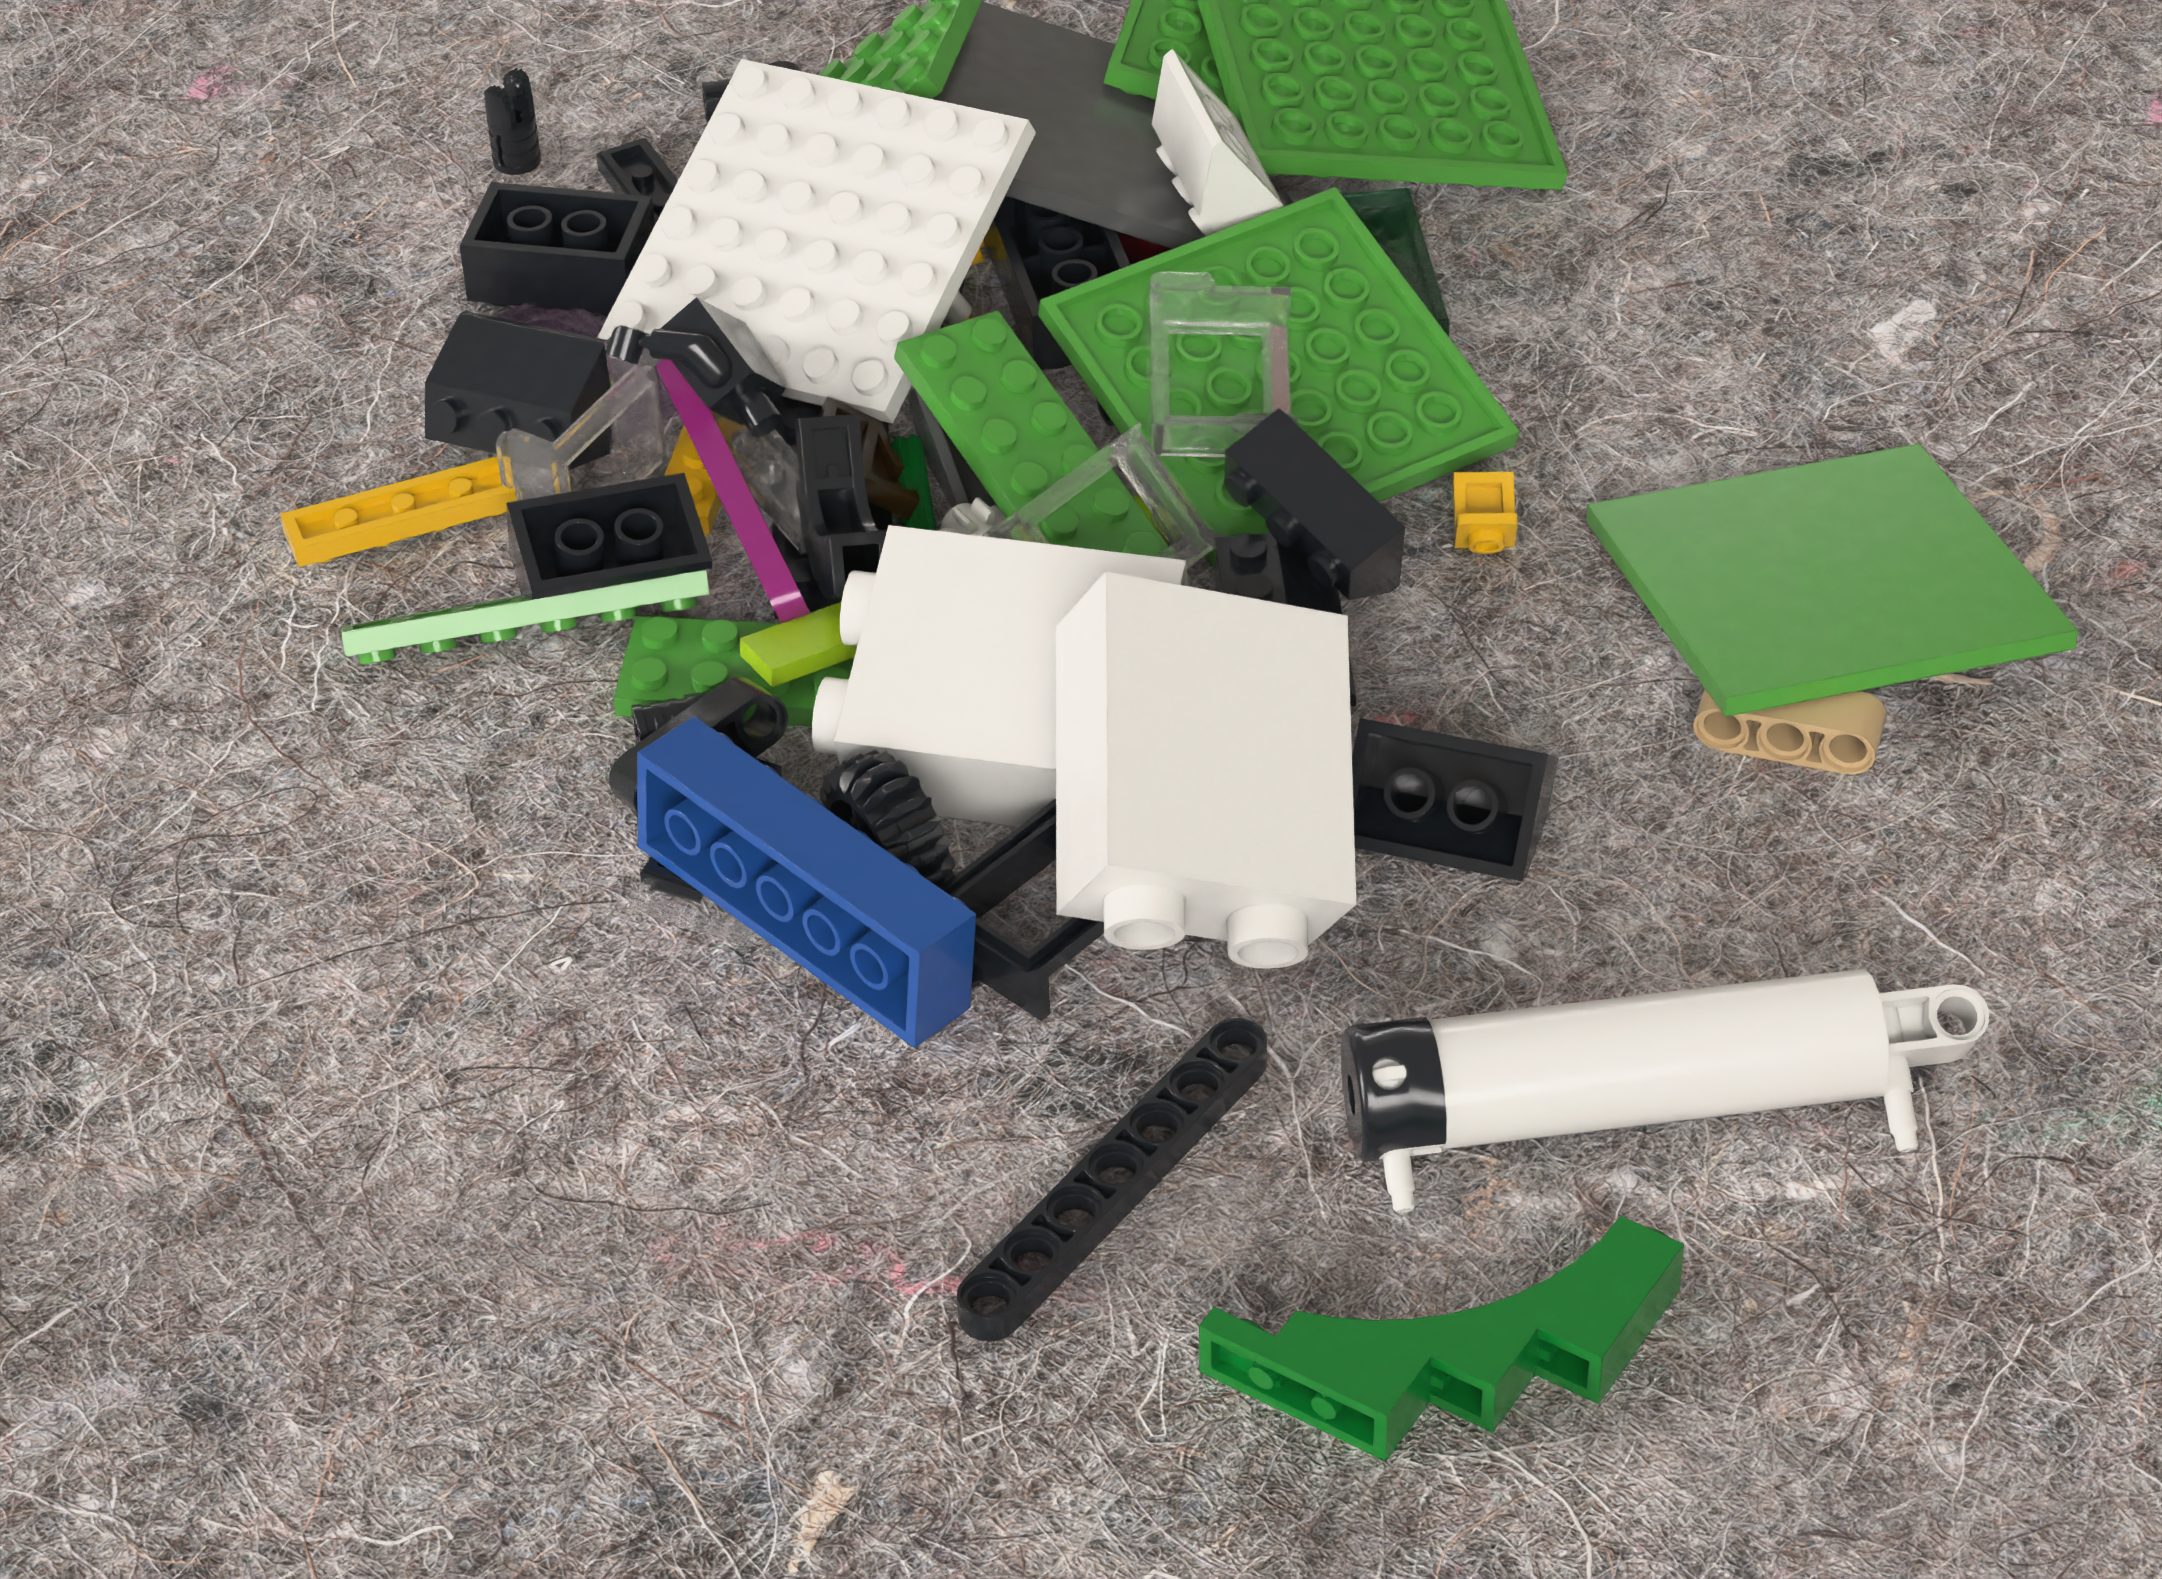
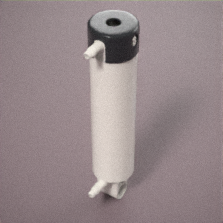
(1643, 1063)

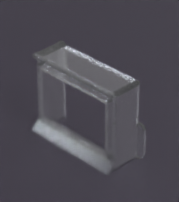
(1197, 306)
(636, 423)
(1168, 504)

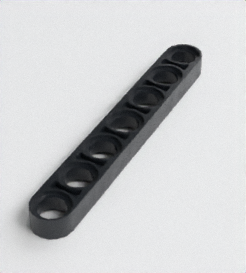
(1106, 1201)

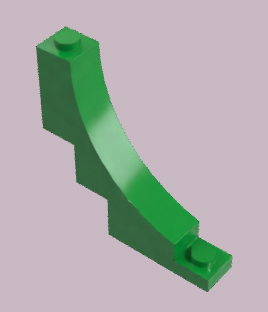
(1378, 1376)

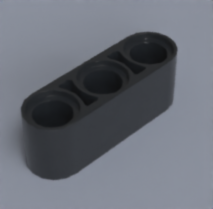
(724, 713)

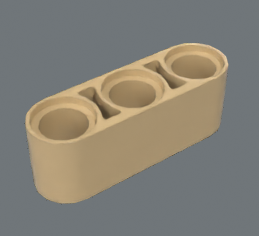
(1821, 733)

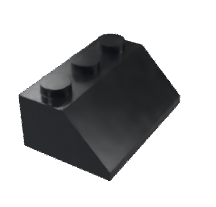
(513, 376)
(1316, 508)
(605, 536)
(1267, 571)
(1449, 799)

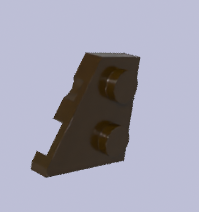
(880, 463)

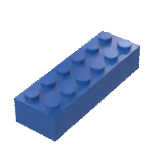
(806, 881)

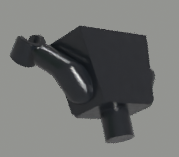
(716, 359)

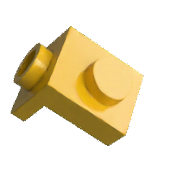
(1484, 511)

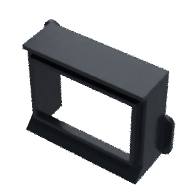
(992, 878)

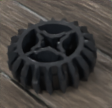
(890, 807)

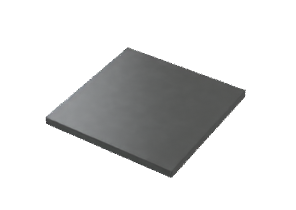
(1091, 140)

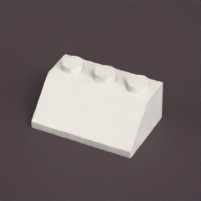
(1208, 152)

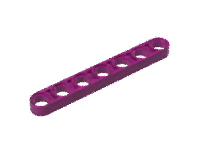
(735, 496)

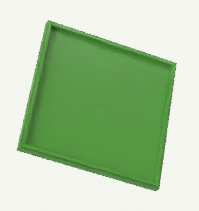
(1828, 579)

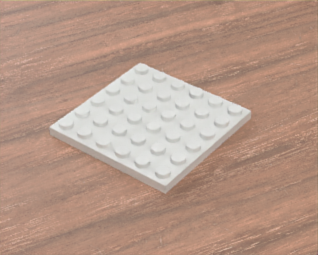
(827, 226)

